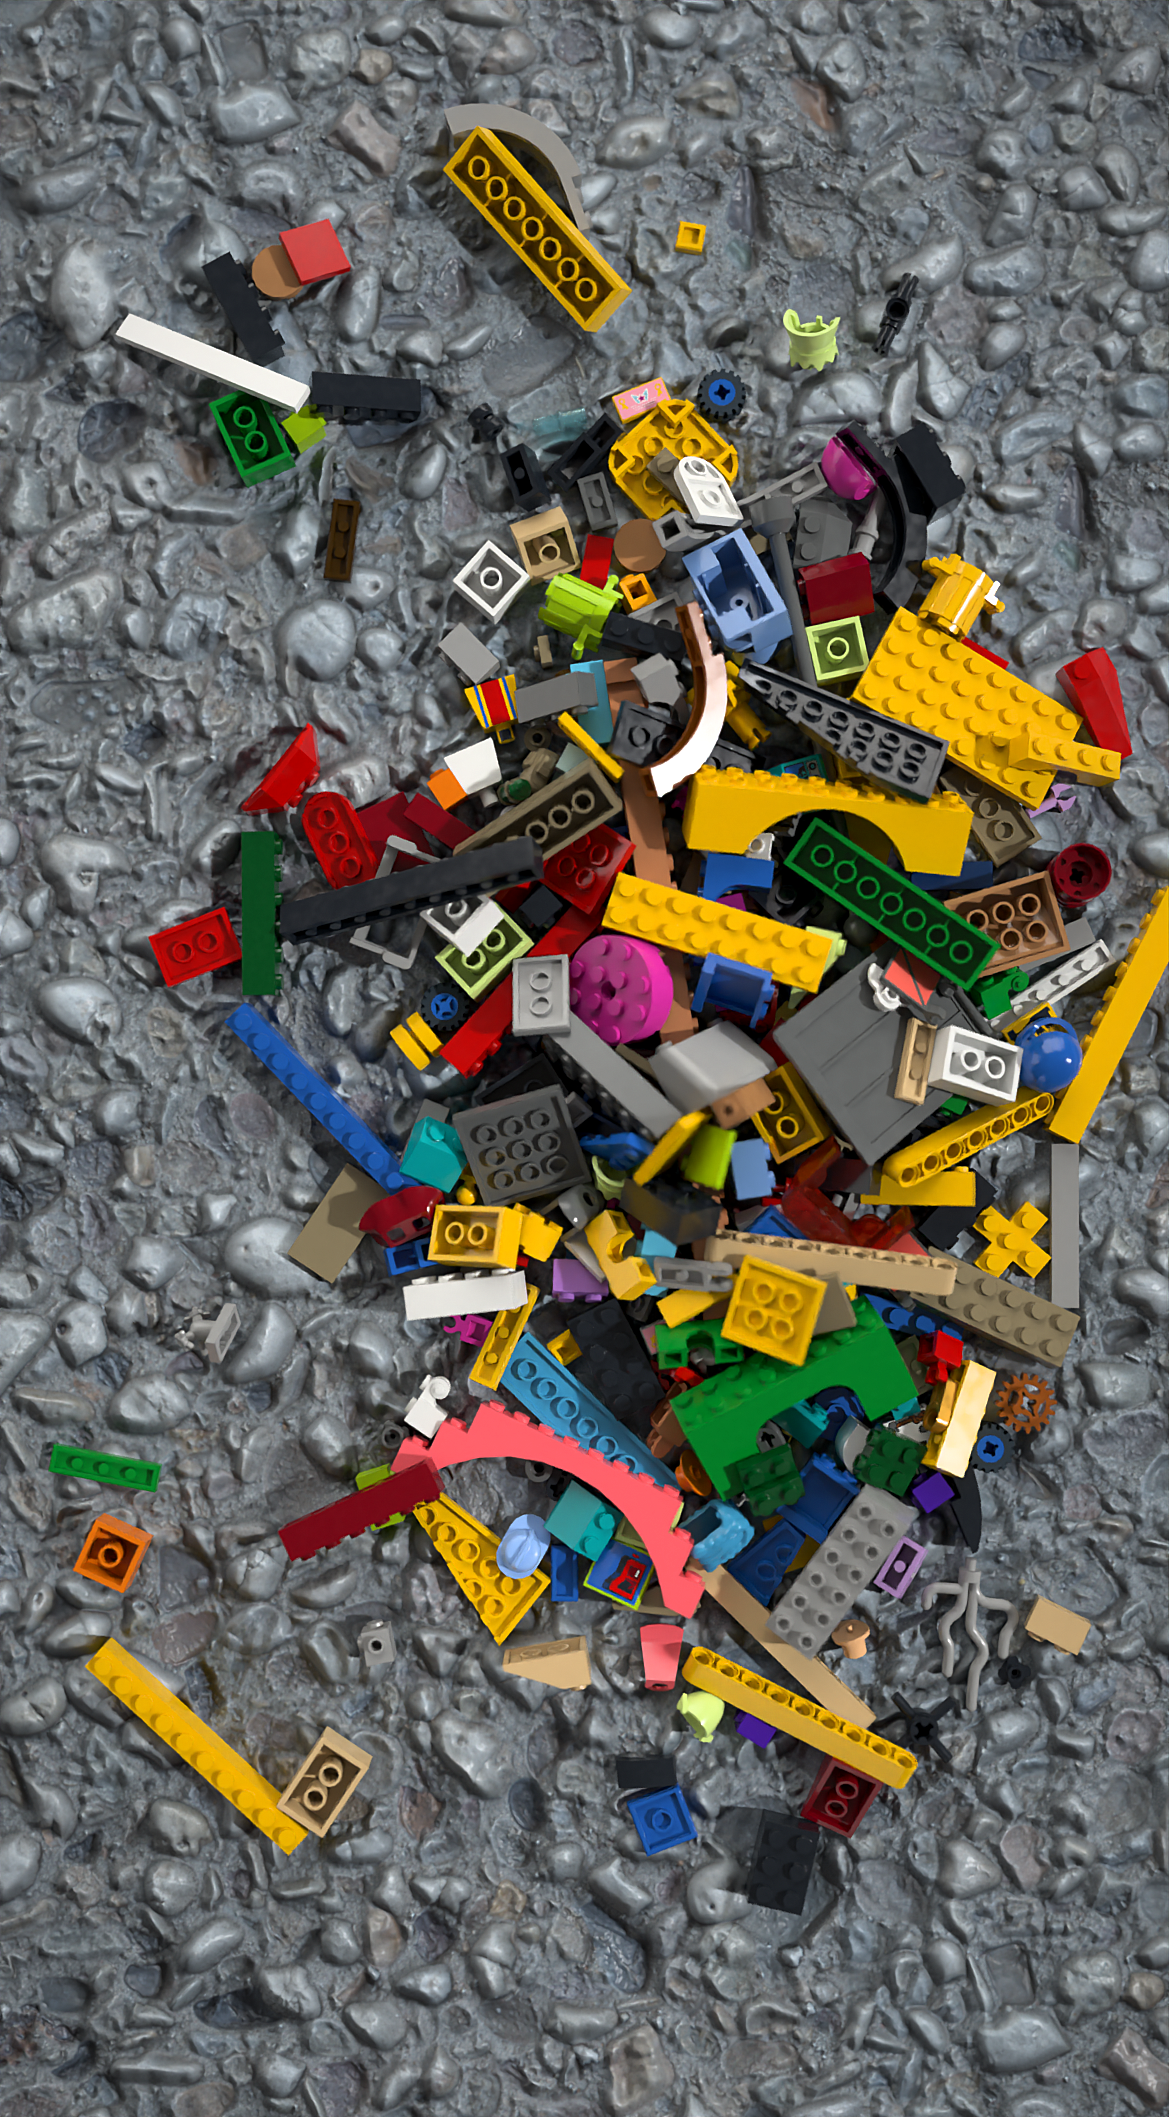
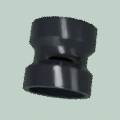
(486, 422)

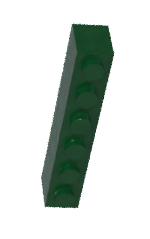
(261, 913)

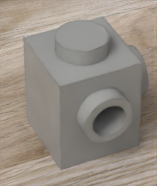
(377, 1642)

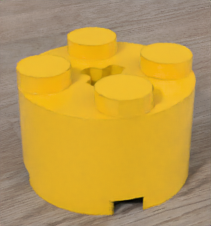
(536, 1235)

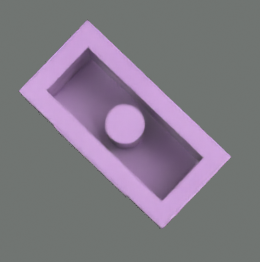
(901, 1567)

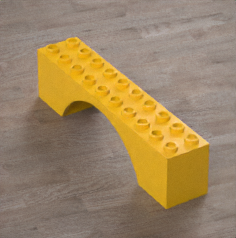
(734, 807)

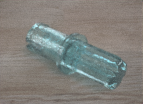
(559, 421)

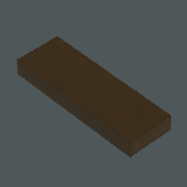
(342, 540)

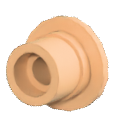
(851, 1636)

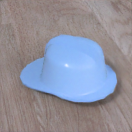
(523, 1546)

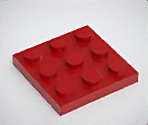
(588, 867)

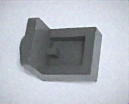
(643, 1308)

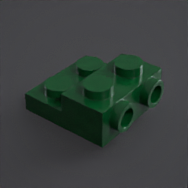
(888, 1459)
(770, 1480)

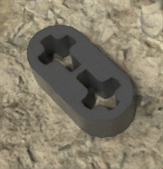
(763, 1439)

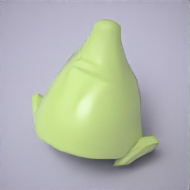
(702, 1712)

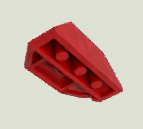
(288, 777)

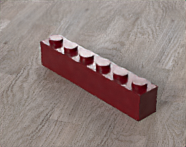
(361, 1509)

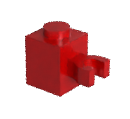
(941, 1354)

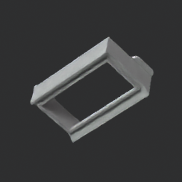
(392, 957)

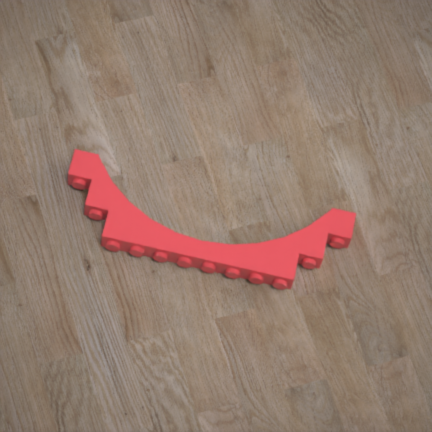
(643, 1502)

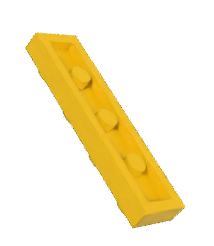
(502, 1341)

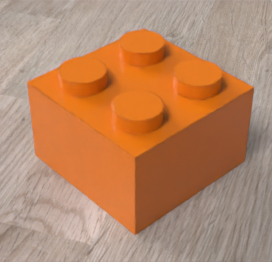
(113, 1552)

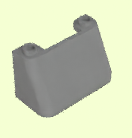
(709, 1066)

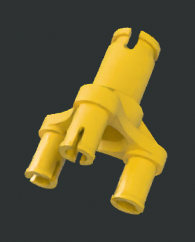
(738, 712)

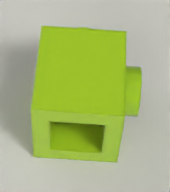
(304, 428)

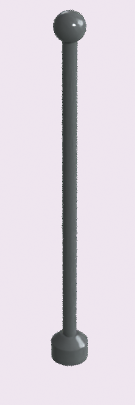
(773, 520)

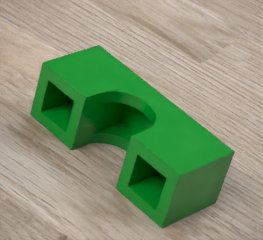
(676, 1342)

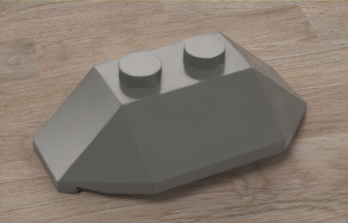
(820, 534)

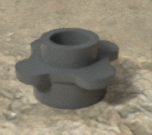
(391, 1428)

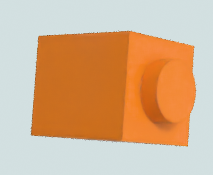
(447, 789)

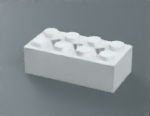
(465, 1295)

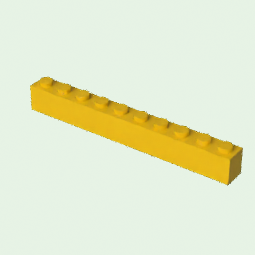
(1114, 1023)
(196, 1743)

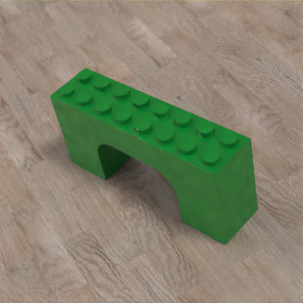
(730, 1408)

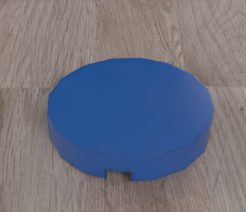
(837, 1402)

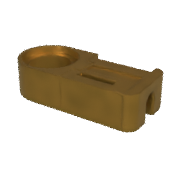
(940, 1407)

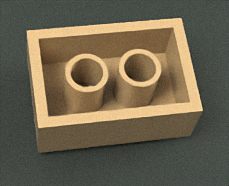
(324, 1781)

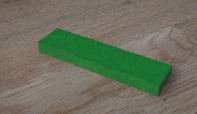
(105, 1467)

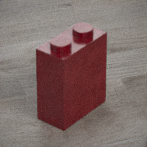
(836, 589)

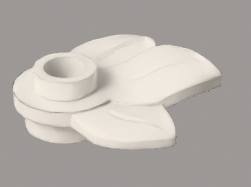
(884, 997)

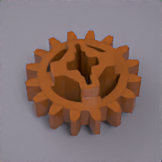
(1014, 1406)

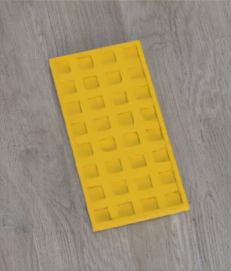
(965, 699)

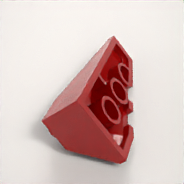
(1096, 696)

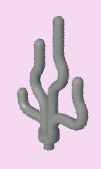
(969, 1594)

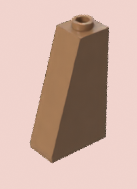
(743, 1102)

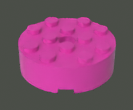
(620, 988)

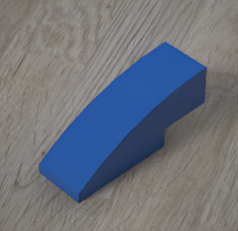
(408, 1257)

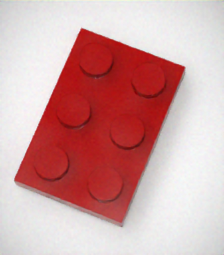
(196, 947)

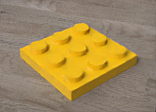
(773, 1309)

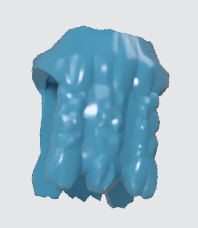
(717, 1533)

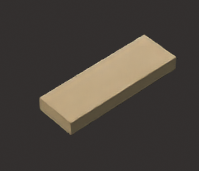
(915, 1061)

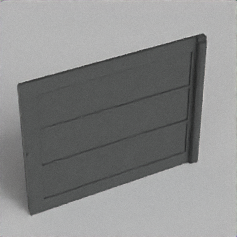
(854, 1054)

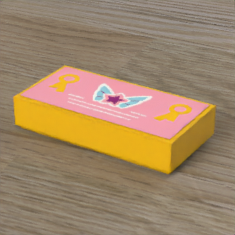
(640, 400)

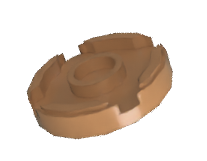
(274, 274)
(638, 547)

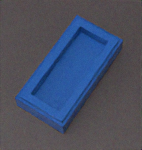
(564, 1573)

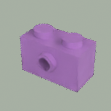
(574, 1281)

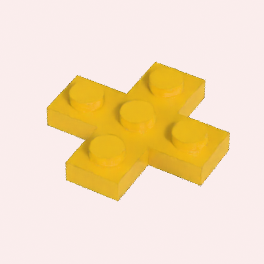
(1011, 1240)

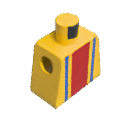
(495, 706)

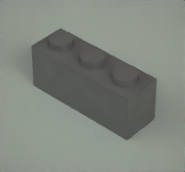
(552, 698)

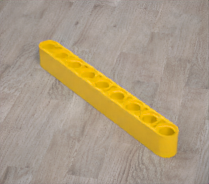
(799, 1717)

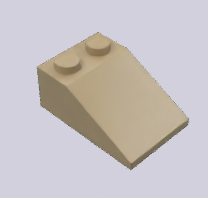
(555, 1663)

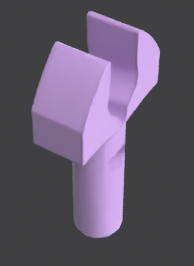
(1052, 801)

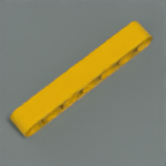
(965, 1137)

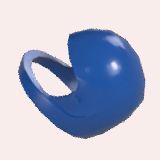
(1050, 1058)

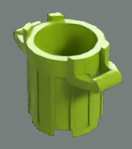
(580, 610)

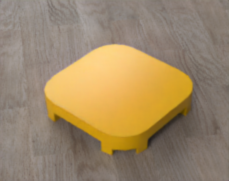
(684, 434)

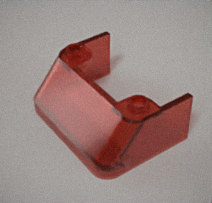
(825, 1221)

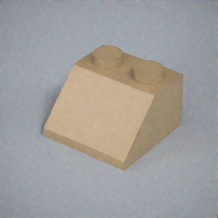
(546, 545)

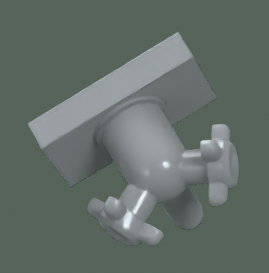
(212, 1336)

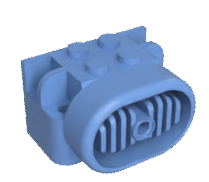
(738, 599)

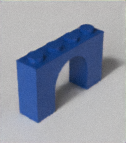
(732, 873)

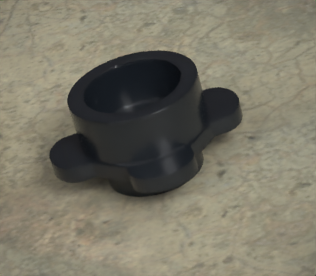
(1005, 1672)

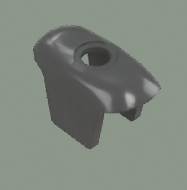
(576, 1208)

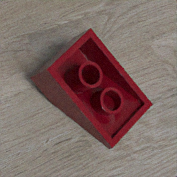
(840, 1796)

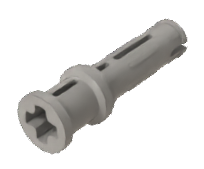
(867, 533)

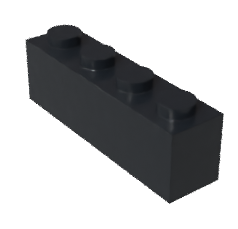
(243, 310)
(364, 397)

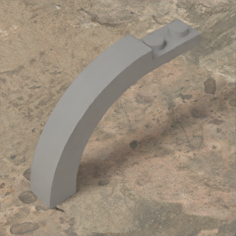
(532, 137)
(681, 533)

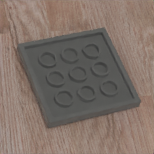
(522, 1147)

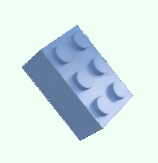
(749, 1170)

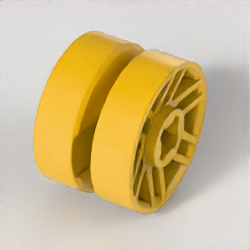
(417, 1041)

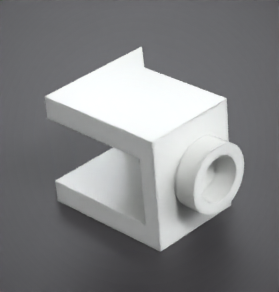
(761, 847)

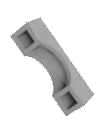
(658, 684)

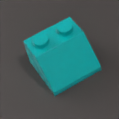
(434, 1155)
(584, 1520)

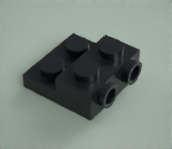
(790, 898)

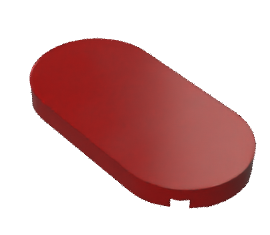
(339, 840)

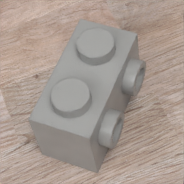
(468, 656)

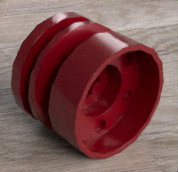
(1090, 868)

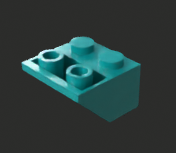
(803, 1421)

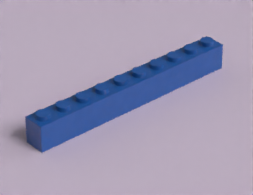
(319, 1098)

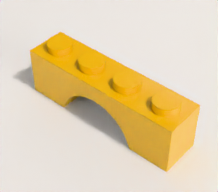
(1041, 752)

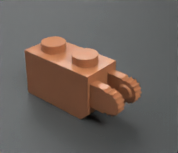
(666, 1426)

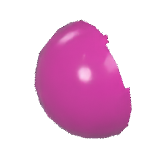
(844, 472)

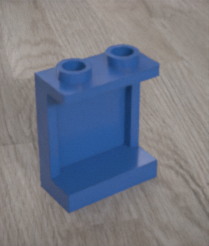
(734, 987)
(826, 1496)

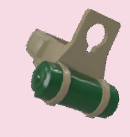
(536, 774)

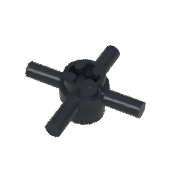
(929, 1734)

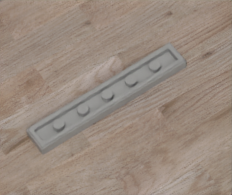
(1064, 1225)

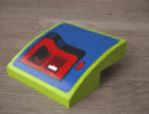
(621, 1573)

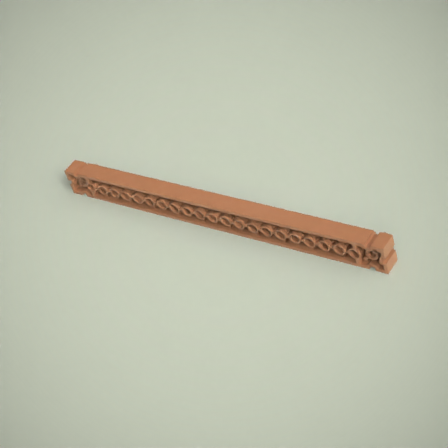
(652, 864)

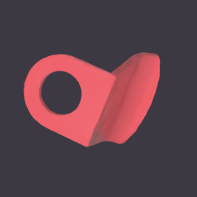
(660, 1654)

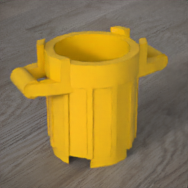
(957, 596)

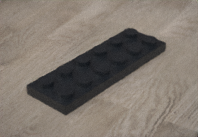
(647, 736)

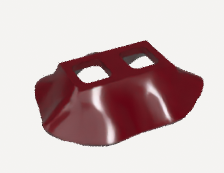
(399, 1212)

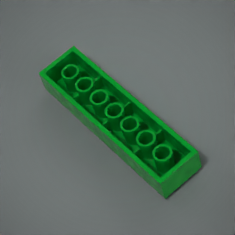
(892, 904)

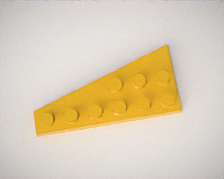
(471, 1557)

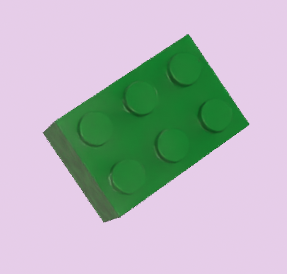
(252, 436)

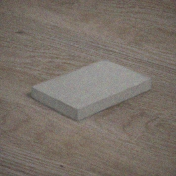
(541, 995)

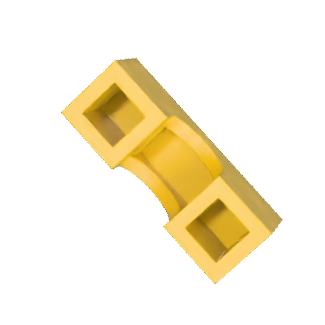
(607, 1237)

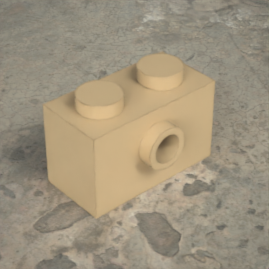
(1056, 1625)

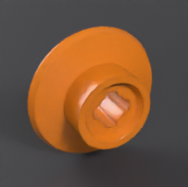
(692, 1474)

